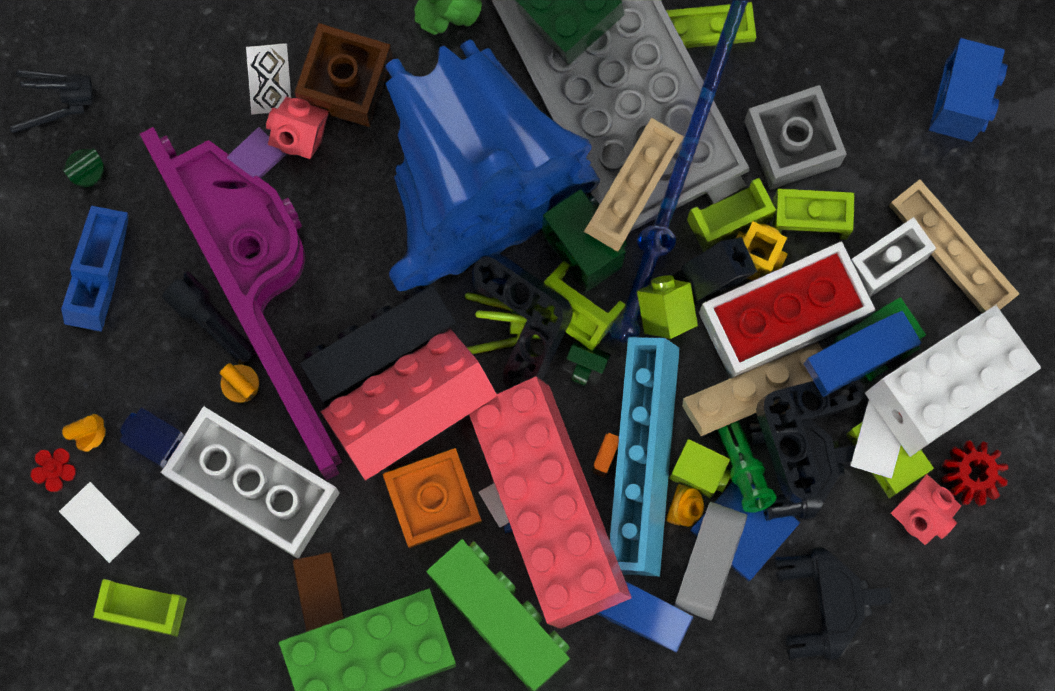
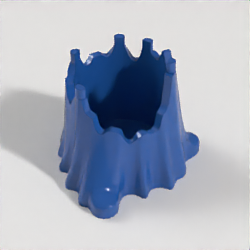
(475, 164)

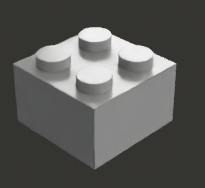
(795, 137)

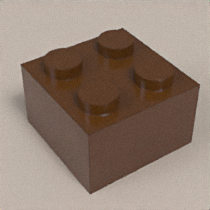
(344, 74)

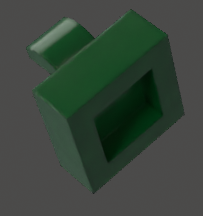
(586, 361)

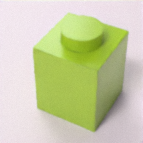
(667, 307)
(701, 469)

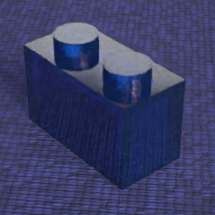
(150, 437)

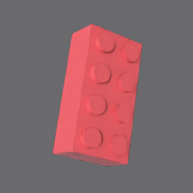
(408, 403)

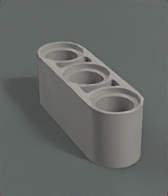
(710, 561)

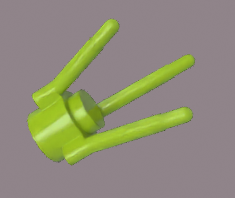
(516, 321)

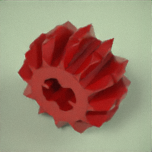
(988, 476)

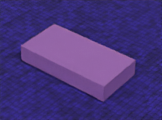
(255, 155)

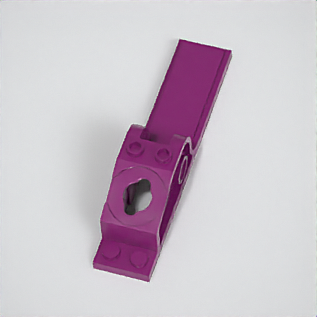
(230, 228)

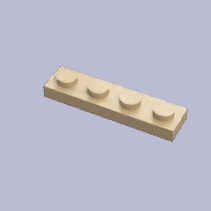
(634, 184)
(955, 249)
(740, 395)

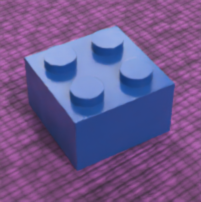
(968, 89)

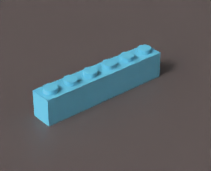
(644, 455)

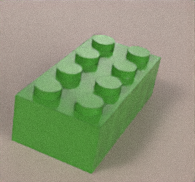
(498, 616)
(371, 649)

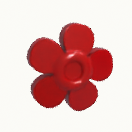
(53, 469)

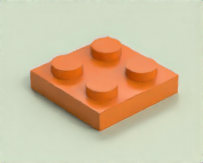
(432, 498)

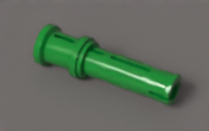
(746, 470)

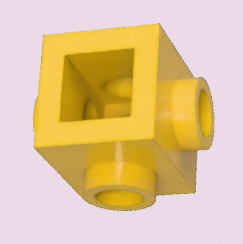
(769, 243)

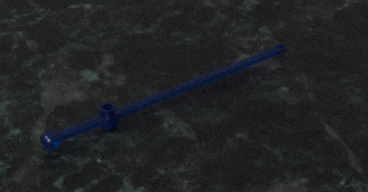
(658, 239)

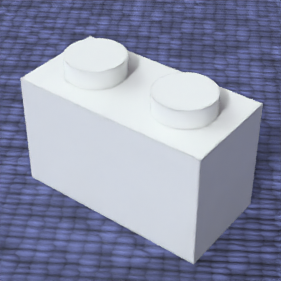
(893, 256)

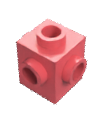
(296, 127)
(927, 510)

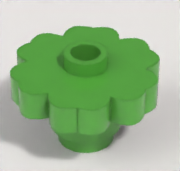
(437, 14)

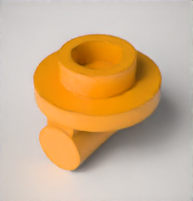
(239, 383)
(87, 432)
(685, 507)

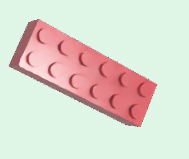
(549, 504)

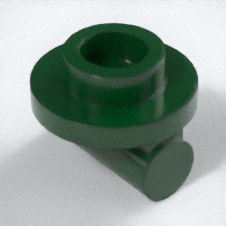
(84, 167)

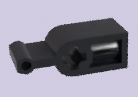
(717, 269)

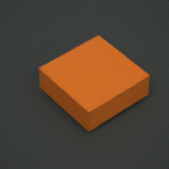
(605, 455)

